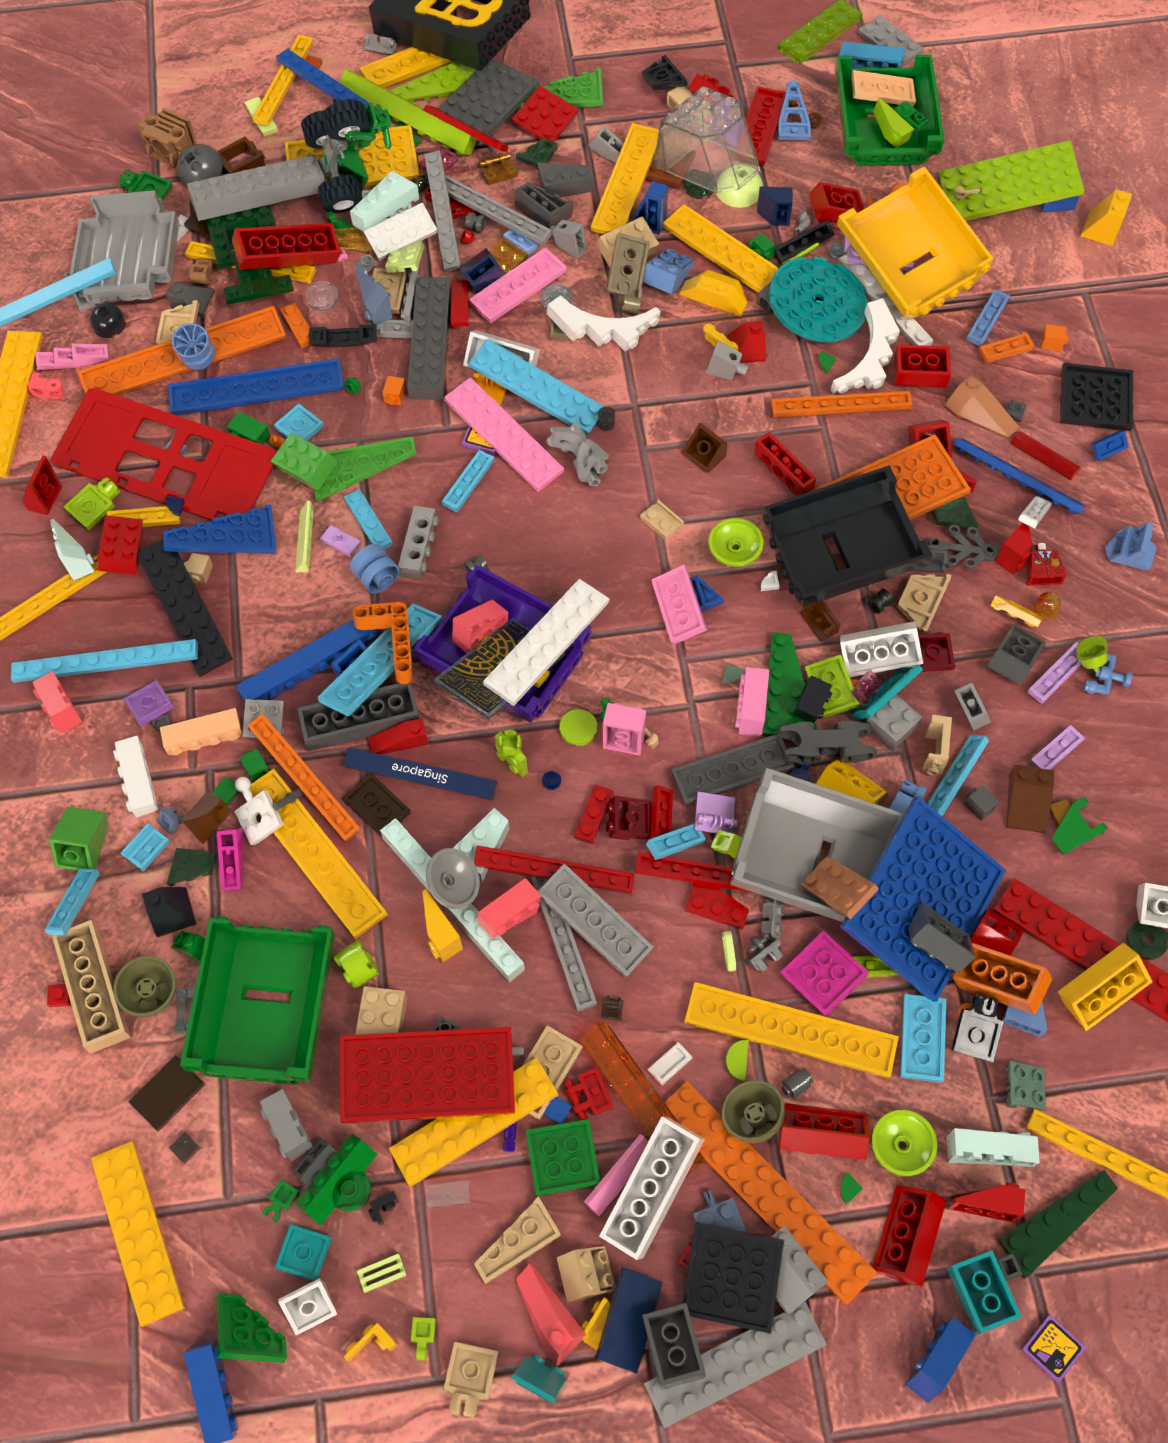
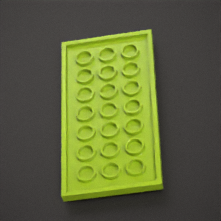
(1014, 181)

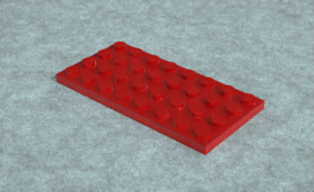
(426, 1075)

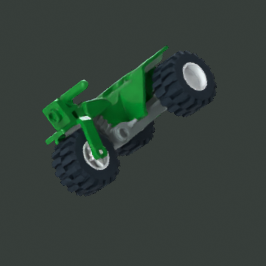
(338, 132)

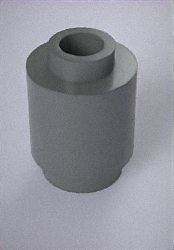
(797, 1083)

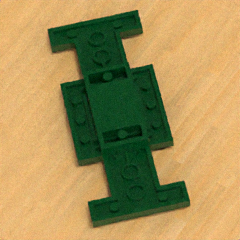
(253, 282)

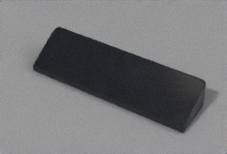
(803, 241)

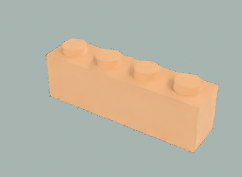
(201, 732)

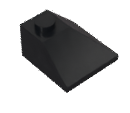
(169, 909)

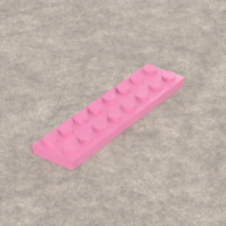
(504, 434)

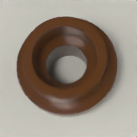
(814, 115)

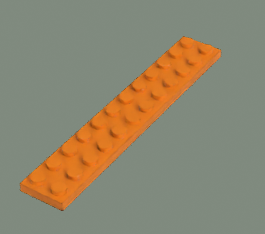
(163, 362)
(771, 1195)

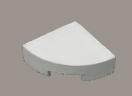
(770, 582)

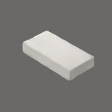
(669, 1064)

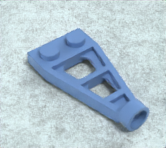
(794, 130)

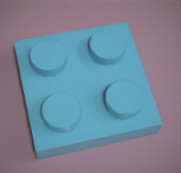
(299, 422)

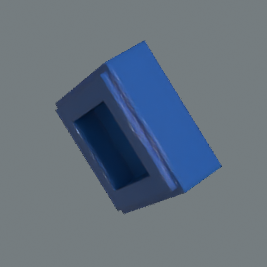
(557, 1110)

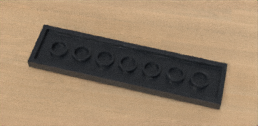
(184, 606)

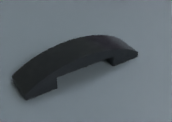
(343, 337)

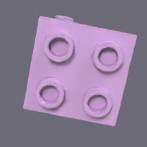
(715, 813)

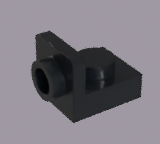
(383, 1203)

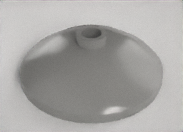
(460, 877)

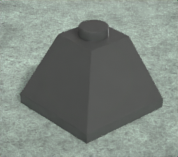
(185, 292)

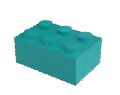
(983, 1292)

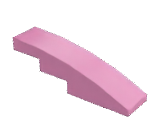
(71, 357)

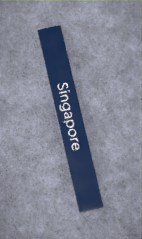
(420, 774)

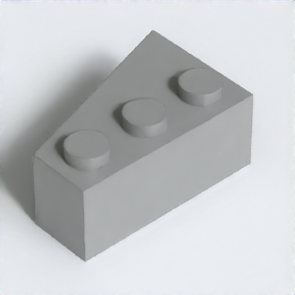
(285, 1125)

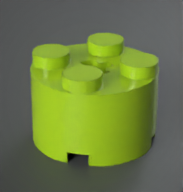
(357, 964)

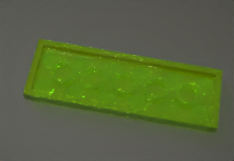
(819, 31)

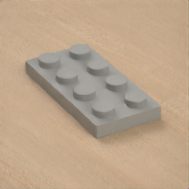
(883, 33)

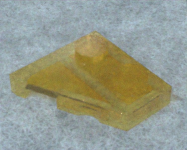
(353, 239)

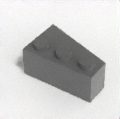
(564, 179)
(542, 206)

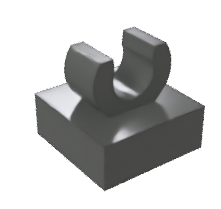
(1016, 410)

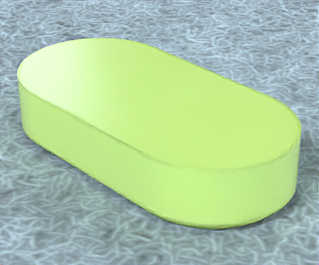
(729, 951)

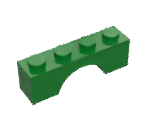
(317, 1199)

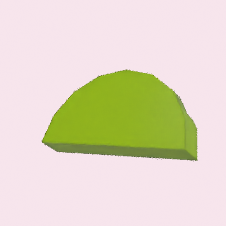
(737, 1060)

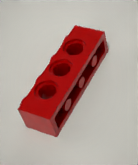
(784, 465)

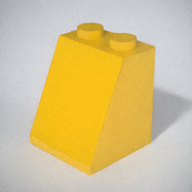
(1106, 218)

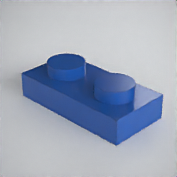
(1109, 445)

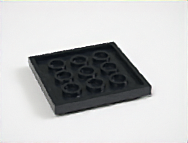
(1096, 396)
(733, 1277)

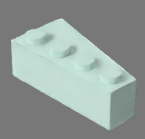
(383, 201)

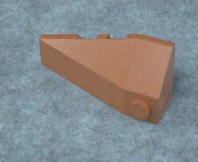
(978, 405)

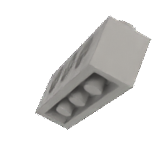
(420, 518)

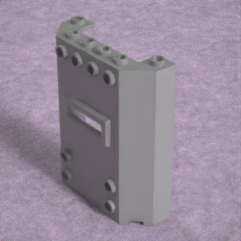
(787, 832)

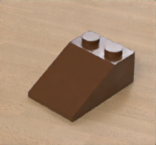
(1029, 798)

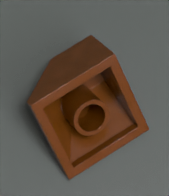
(206, 816)

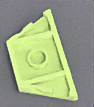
(405, 258)

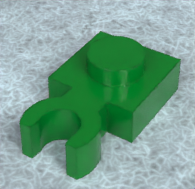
(282, 1197)

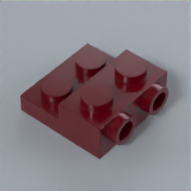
(936, 652)
(628, 818)

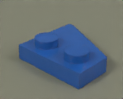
(705, 594)

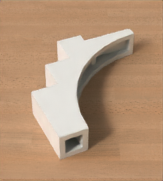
(601, 330)
(882, 334)

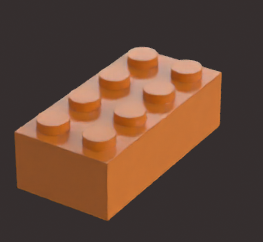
(1005, 979)

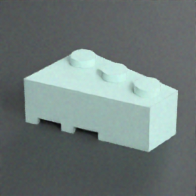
(487, 833)

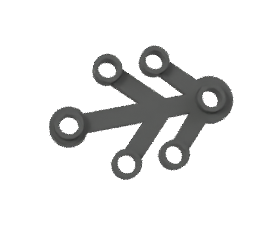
(966, 548)

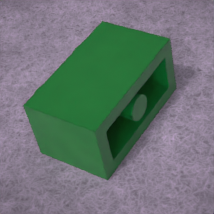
(248, 428)

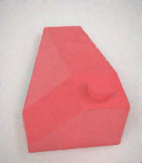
(552, 1321)

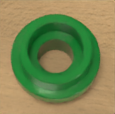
(353, 385)

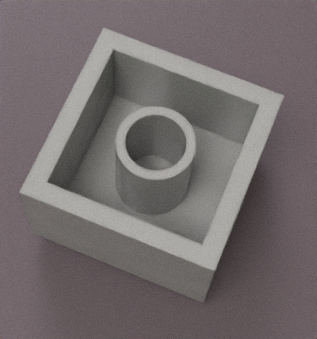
(894, 722)

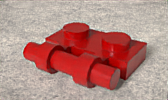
(594, 1090)

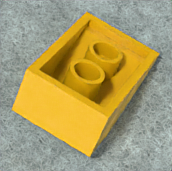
(443, 938)

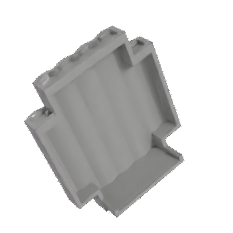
(136, 238)

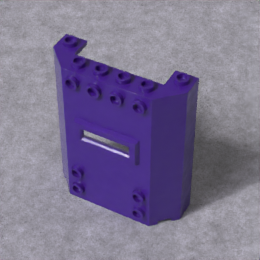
(441, 653)

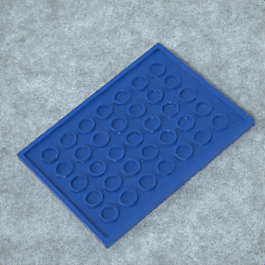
(930, 865)

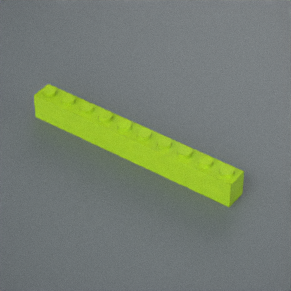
(410, 114)

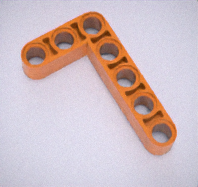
(392, 616)

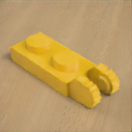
(714, 336)

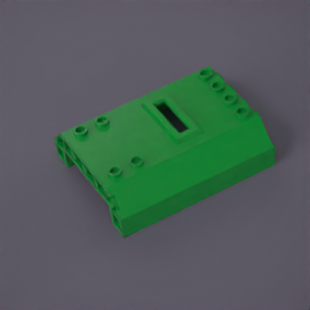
(863, 135)
(250, 1036)

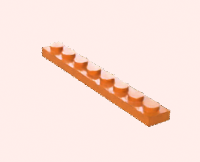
(841, 404)
(304, 777)

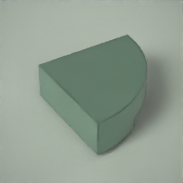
(732, 674)

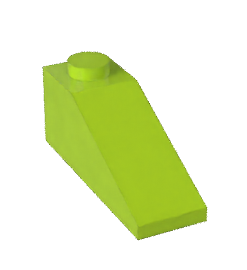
(892, 125)

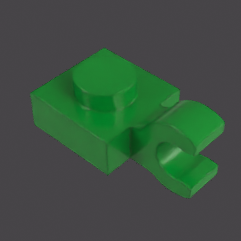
(337, 224)

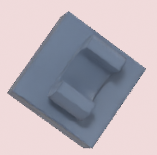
(169, 819)

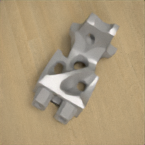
(590, 457)

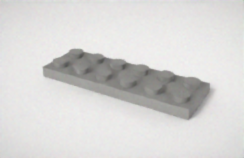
(595, 920)

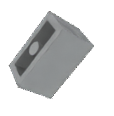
(972, 706)

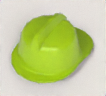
(1093, 652)

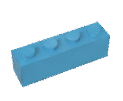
(873, 55)

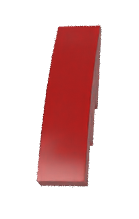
(459, 303)

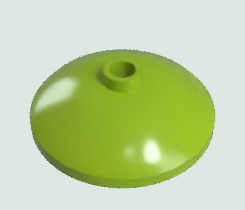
(736, 534)
(912, 1131)

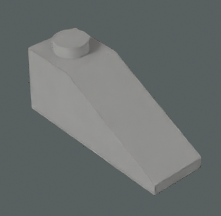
(606, 144)

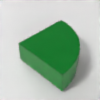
(826, 361)
(849, 1188)

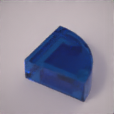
(175, 504)

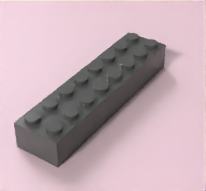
(430, 338)

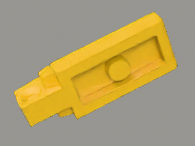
(1016, 610)

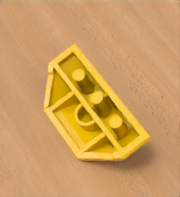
(716, 291)

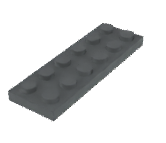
(730, 768)

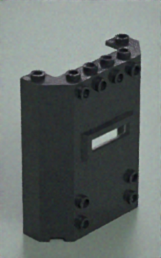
(866, 527)

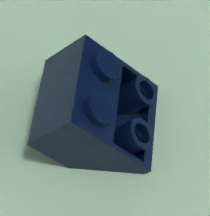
(775, 204)
(482, 270)

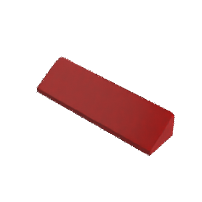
(1045, 455)

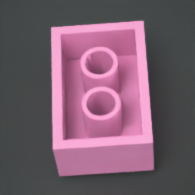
(752, 702)
(624, 728)

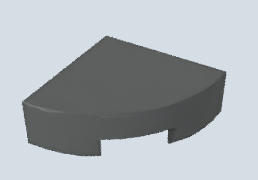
(161, 721)

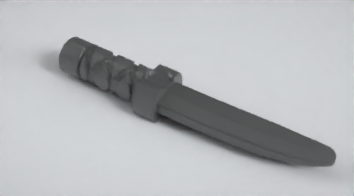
(289, 798)

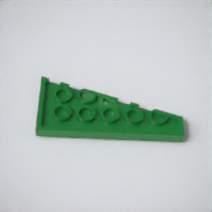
(784, 685)

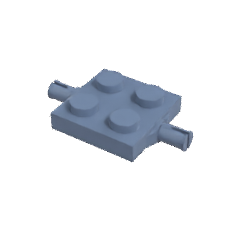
(720, 1213)

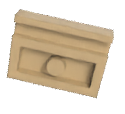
(661, 520)

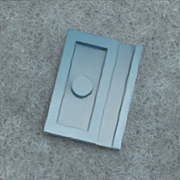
(145, 847)

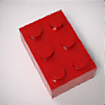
(922, 365)
(120, 544)

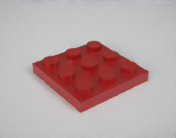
(545, 115)

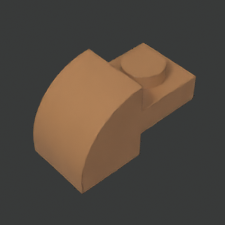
(201, 272)

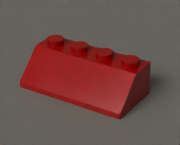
(824, 1132)
(909, 1235)

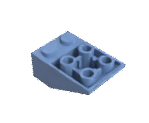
(667, 270)

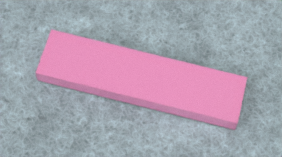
(616, 1178)

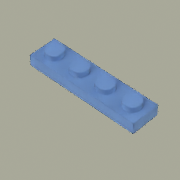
(988, 318)

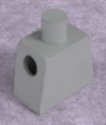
(570, 237)
(726, 362)

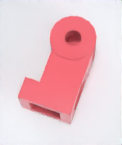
(45, 388)

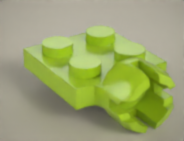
(93, 502)
(509, 749)

